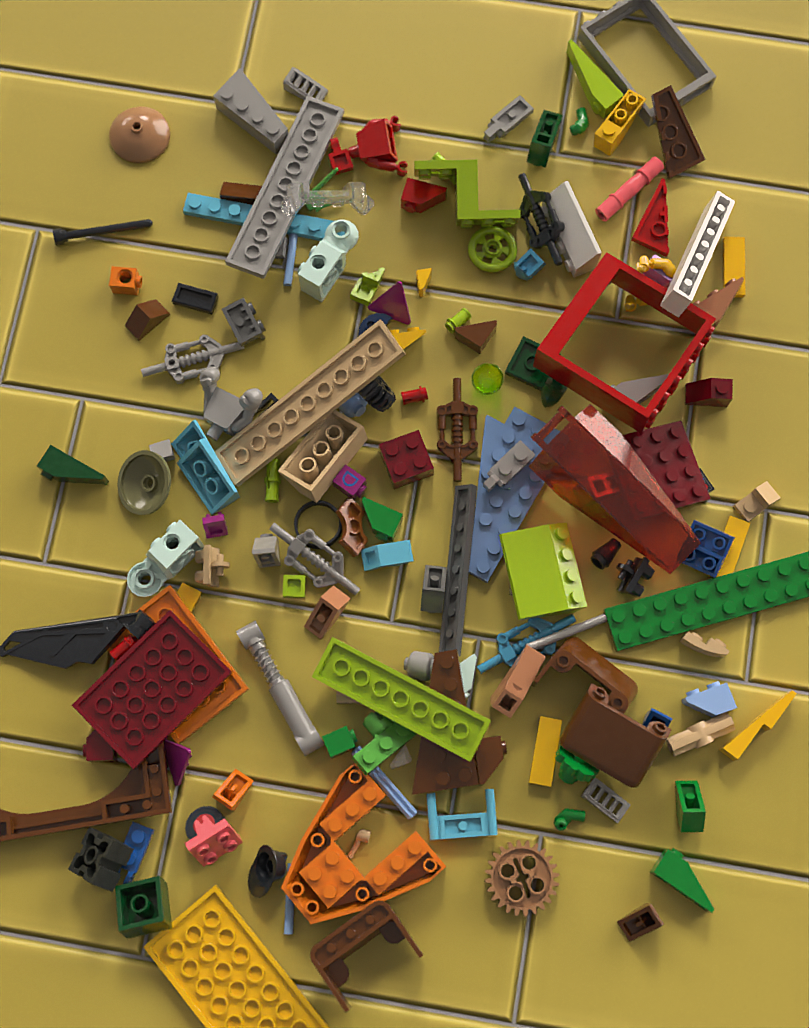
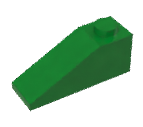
(678, 874)

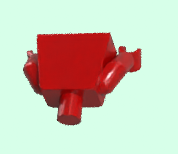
(377, 145)

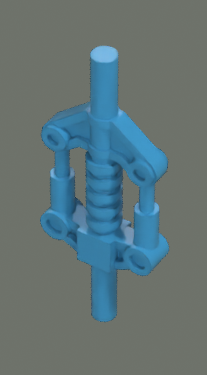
(508, 654)

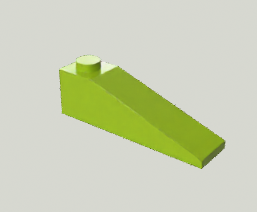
(598, 88)

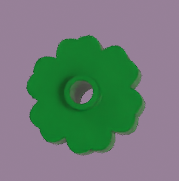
(573, 768)

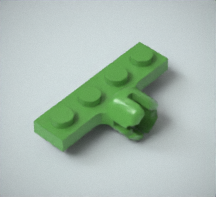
(387, 739)

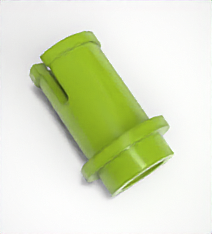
(458, 320)

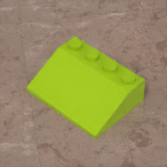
(543, 571)

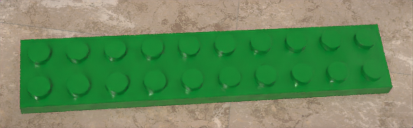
(709, 602)

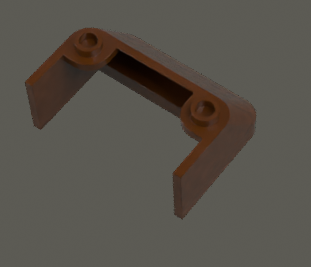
(578, 653)
(350, 937)

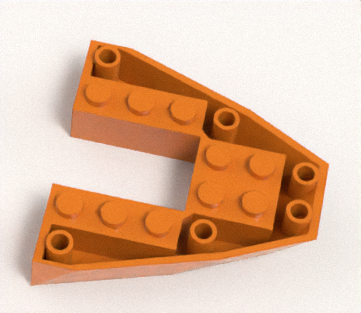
(324, 879)

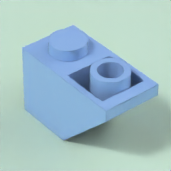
(711, 702)

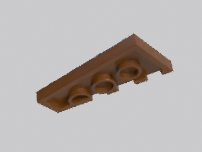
(675, 134)

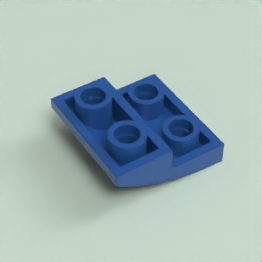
(712, 551)

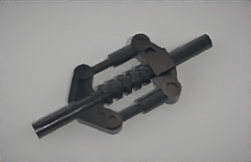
(548, 234)

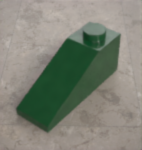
(544, 138)
(64, 468)

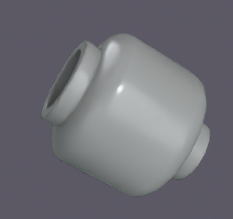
(419, 665)

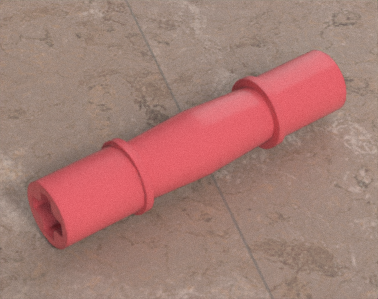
(629, 189)

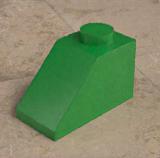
(382, 520)
(689, 806)

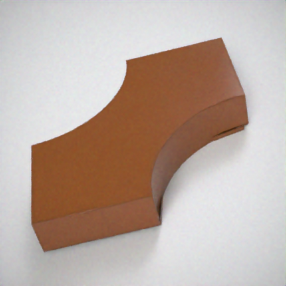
(352, 536)

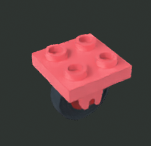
(210, 835)

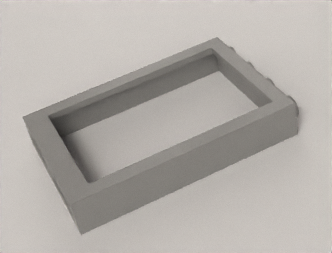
(669, 31)

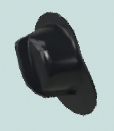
(266, 869)

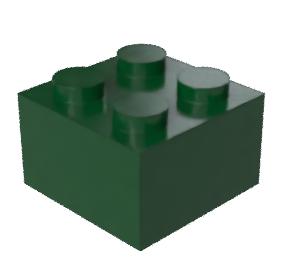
(143, 907)

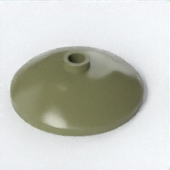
(144, 482)

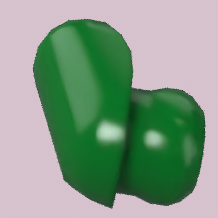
(582, 122)
(566, 816)

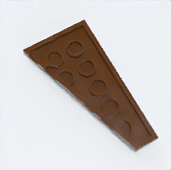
(437, 766)

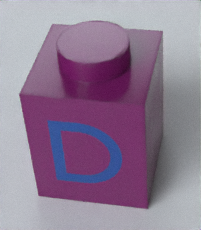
(350, 482)

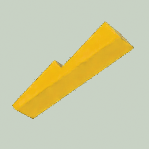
(738, 744)

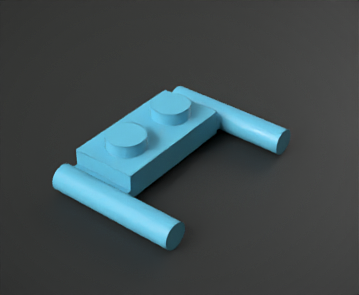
(463, 824)

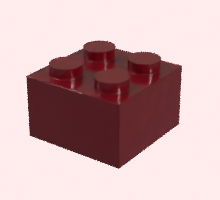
(406, 459)

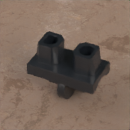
(631, 573)

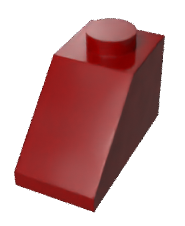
(421, 196)

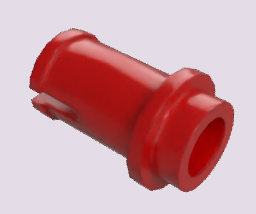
(414, 395)
(123, 647)

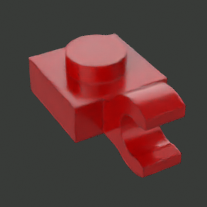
(339, 158)

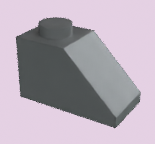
(433, 589)

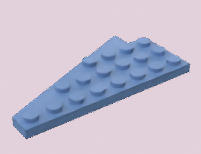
(507, 506)

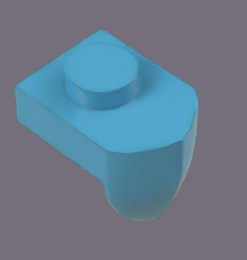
(528, 265)

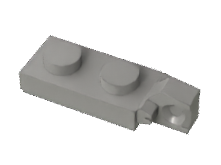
(508, 119)
(508, 466)

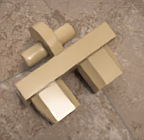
(213, 566)

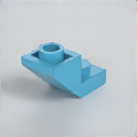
(387, 555)

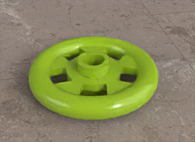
(499, 234)

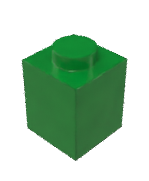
(340, 741)

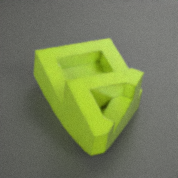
(367, 286)

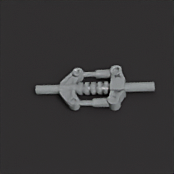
(214, 352)
(333, 573)

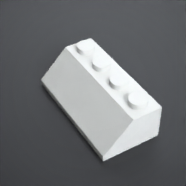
(577, 239)

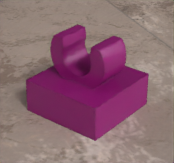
(215, 525)

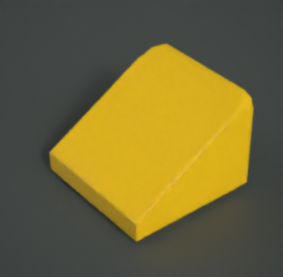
(423, 278)

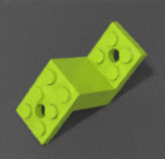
(466, 192)

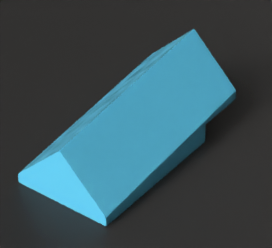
(204, 469)

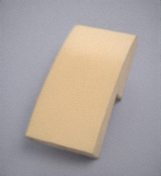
(711, 648)

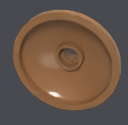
(140, 144)

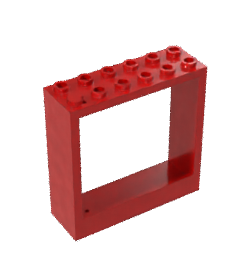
(593, 389)

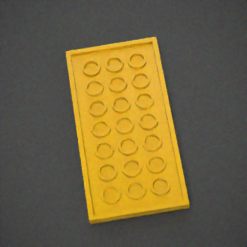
(228, 970)

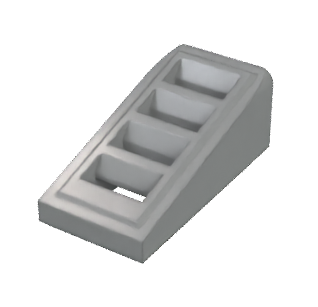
(300, 77)
(594, 801)

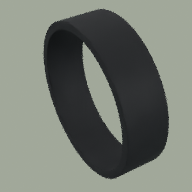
(319, 503)

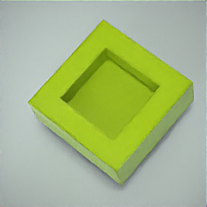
(294, 586)

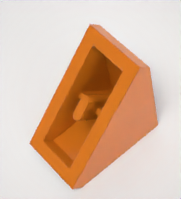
(233, 790)

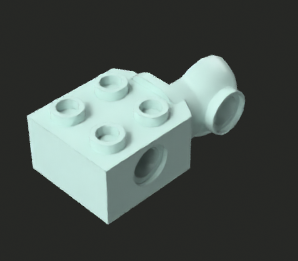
(327, 259)
(163, 560)

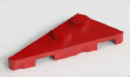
(653, 229)

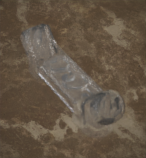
(353, 194)

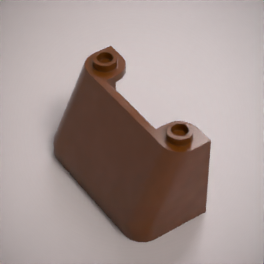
(612, 739)

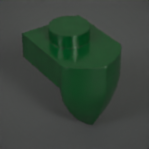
(552, 392)

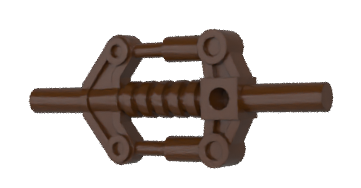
(457, 409)

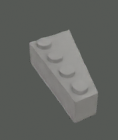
(249, 110)

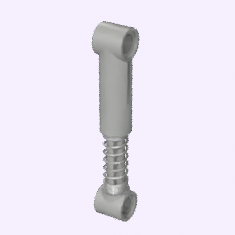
(281, 690)

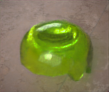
(487, 379)

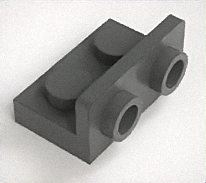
(243, 322)

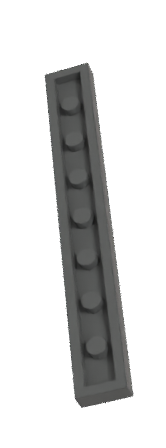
(458, 568)

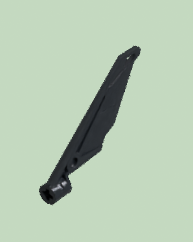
(74, 641)

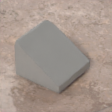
(163, 449)

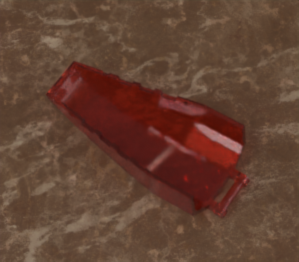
(608, 482)

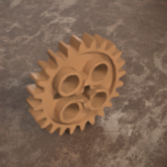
(501, 885)

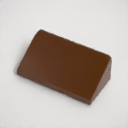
(239, 192)

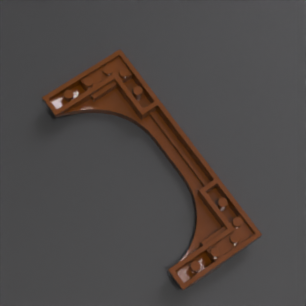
(139, 796)

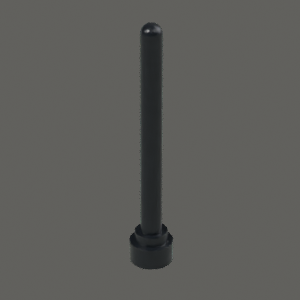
(62, 236)

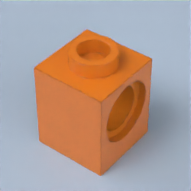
(119, 274)

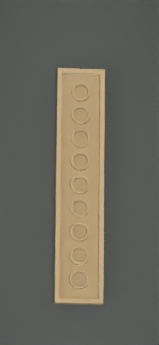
(309, 402)

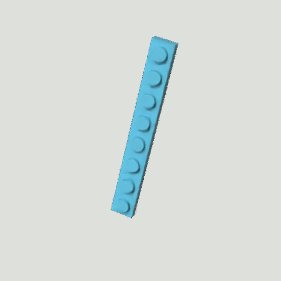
(237, 212)

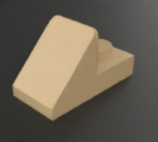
(756, 501)

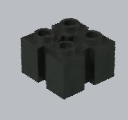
(100, 859)

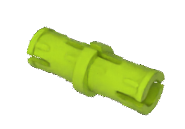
(272, 481)

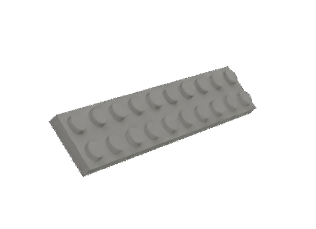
(295, 163)

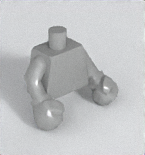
(224, 410)

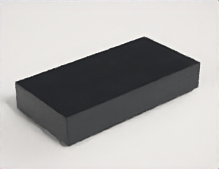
(195, 298)

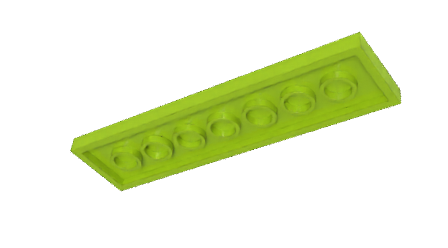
(401, 699)

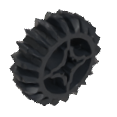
(378, 394)

